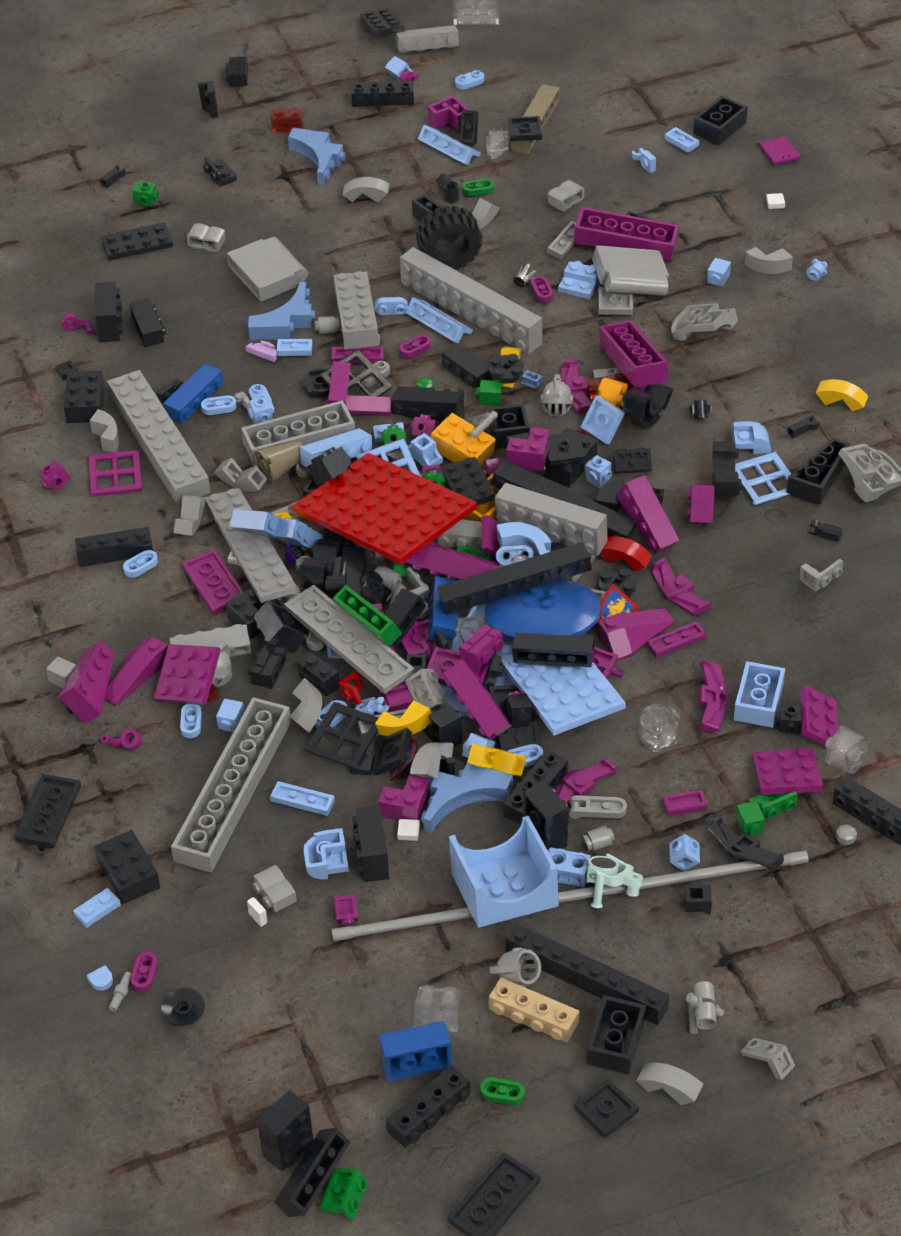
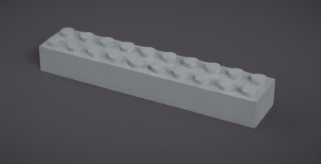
(471, 300)
(158, 436)
(231, 785)

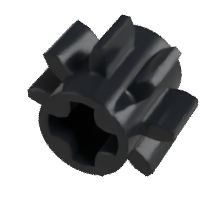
(700, 409)

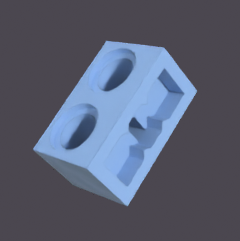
(570, 866)

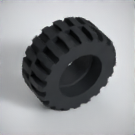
(445, 222)

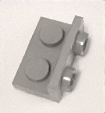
(426, 688)

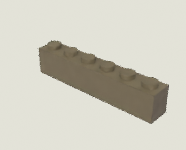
(542, 105)

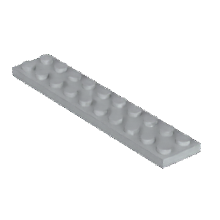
(253, 552)

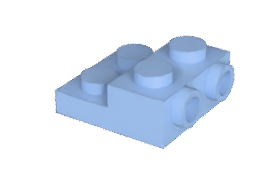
(579, 280)

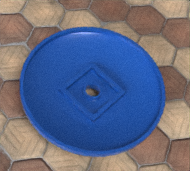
(549, 609)

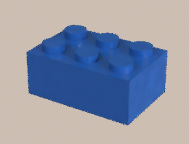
(415, 1051)

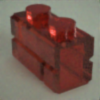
(285, 119)

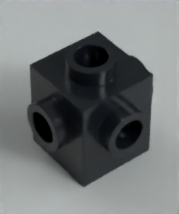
(789, 717)

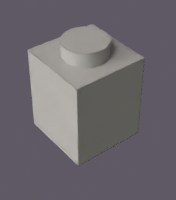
(60, 671)

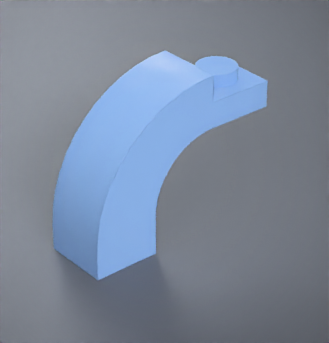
(523, 534)

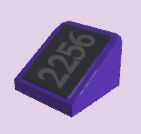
(292, 553)

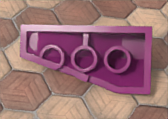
(629, 631)
(136, 669)

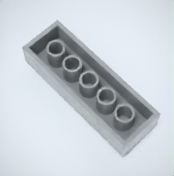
(356, 310)
(303, 427)
(558, 519)

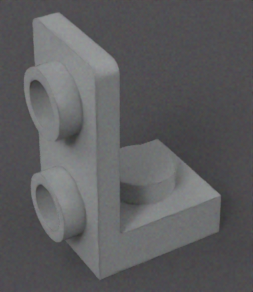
(817, 580)
(418, 586)
(774, 1053)

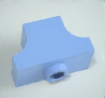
(424, 451)

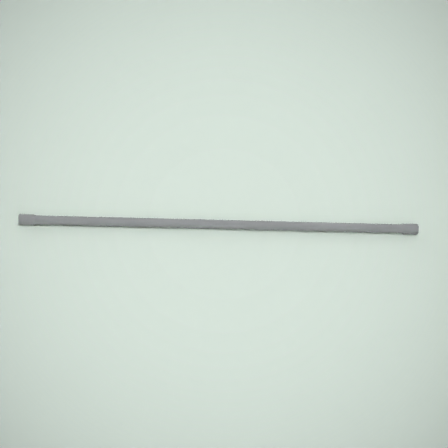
(354, 931)

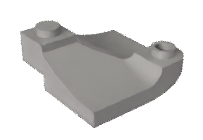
(702, 318)
(871, 470)

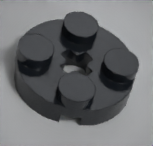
(500, 363)
(312, 385)
(618, 575)
(373, 589)

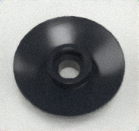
(180, 1000)

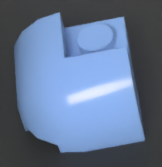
(750, 436)
(326, 854)

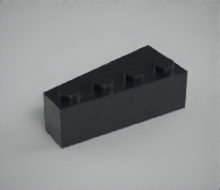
(437, 404)
(818, 474)

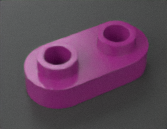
(541, 289)
(415, 346)
(144, 973)

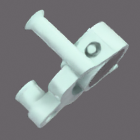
(604, 871)

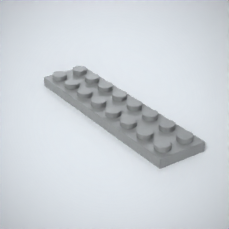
(349, 639)

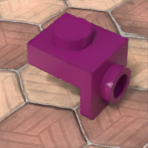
(346, 909)

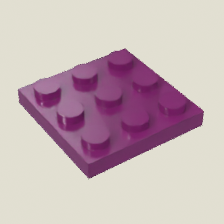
(187, 674)
(787, 771)

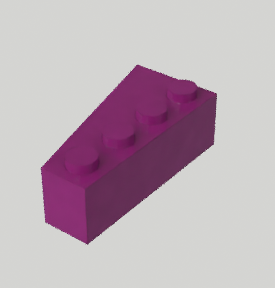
(643, 507)
(88, 682)
(477, 699)

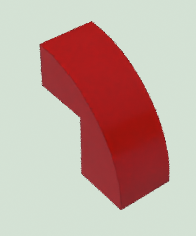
(632, 552)

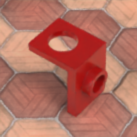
(349, 691)

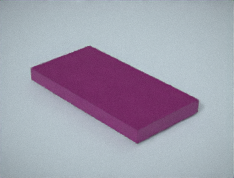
(212, 580)

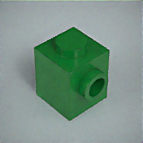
(489, 393)
(750, 818)

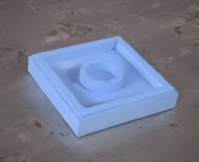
(602, 419)

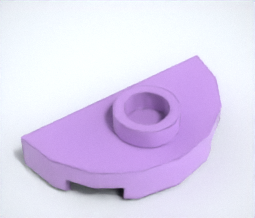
(264, 349)

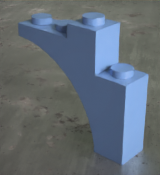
(319, 149)
(282, 321)
(278, 528)
(470, 786)

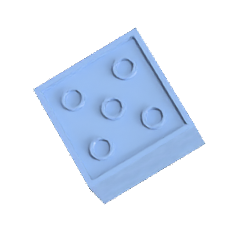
(506, 879)

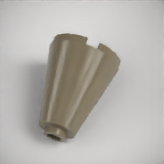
(277, 459)

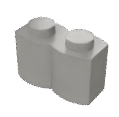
(566, 195)
(206, 237)
(274, 888)

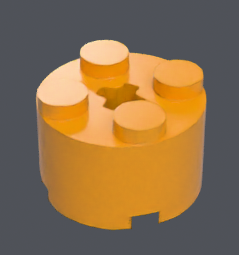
(612, 391)

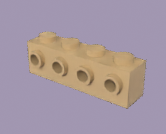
(534, 1010)

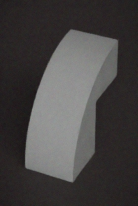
(370, 186)
(484, 212)
(774, 263)
(106, 427)
(247, 480)
(191, 515)
(309, 709)
(427, 759)
(675, 1081)

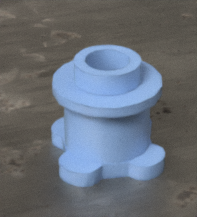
(817, 270)

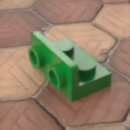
(775, 803)
(344, 1192)

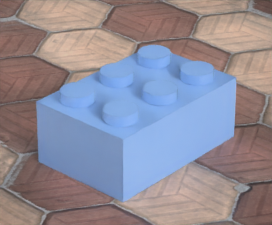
(759, 694)

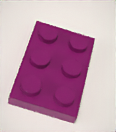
(444, 659)
(818, 715)

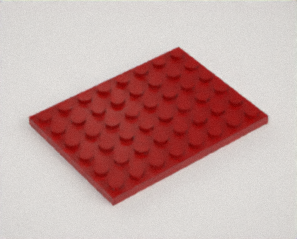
(384, 508)

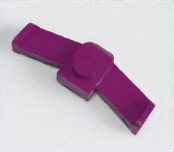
(577, 385)
(678, 588)
(712, 697)
(583, 781)

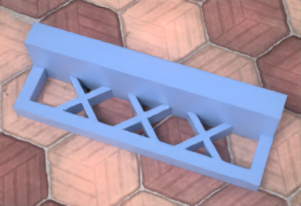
(447, 144)
(437, 320)

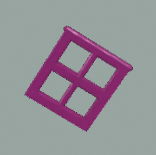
(94, 474)

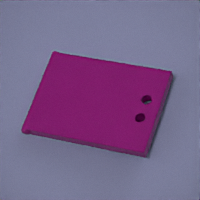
(779, 150)

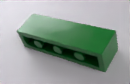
(367, 615)

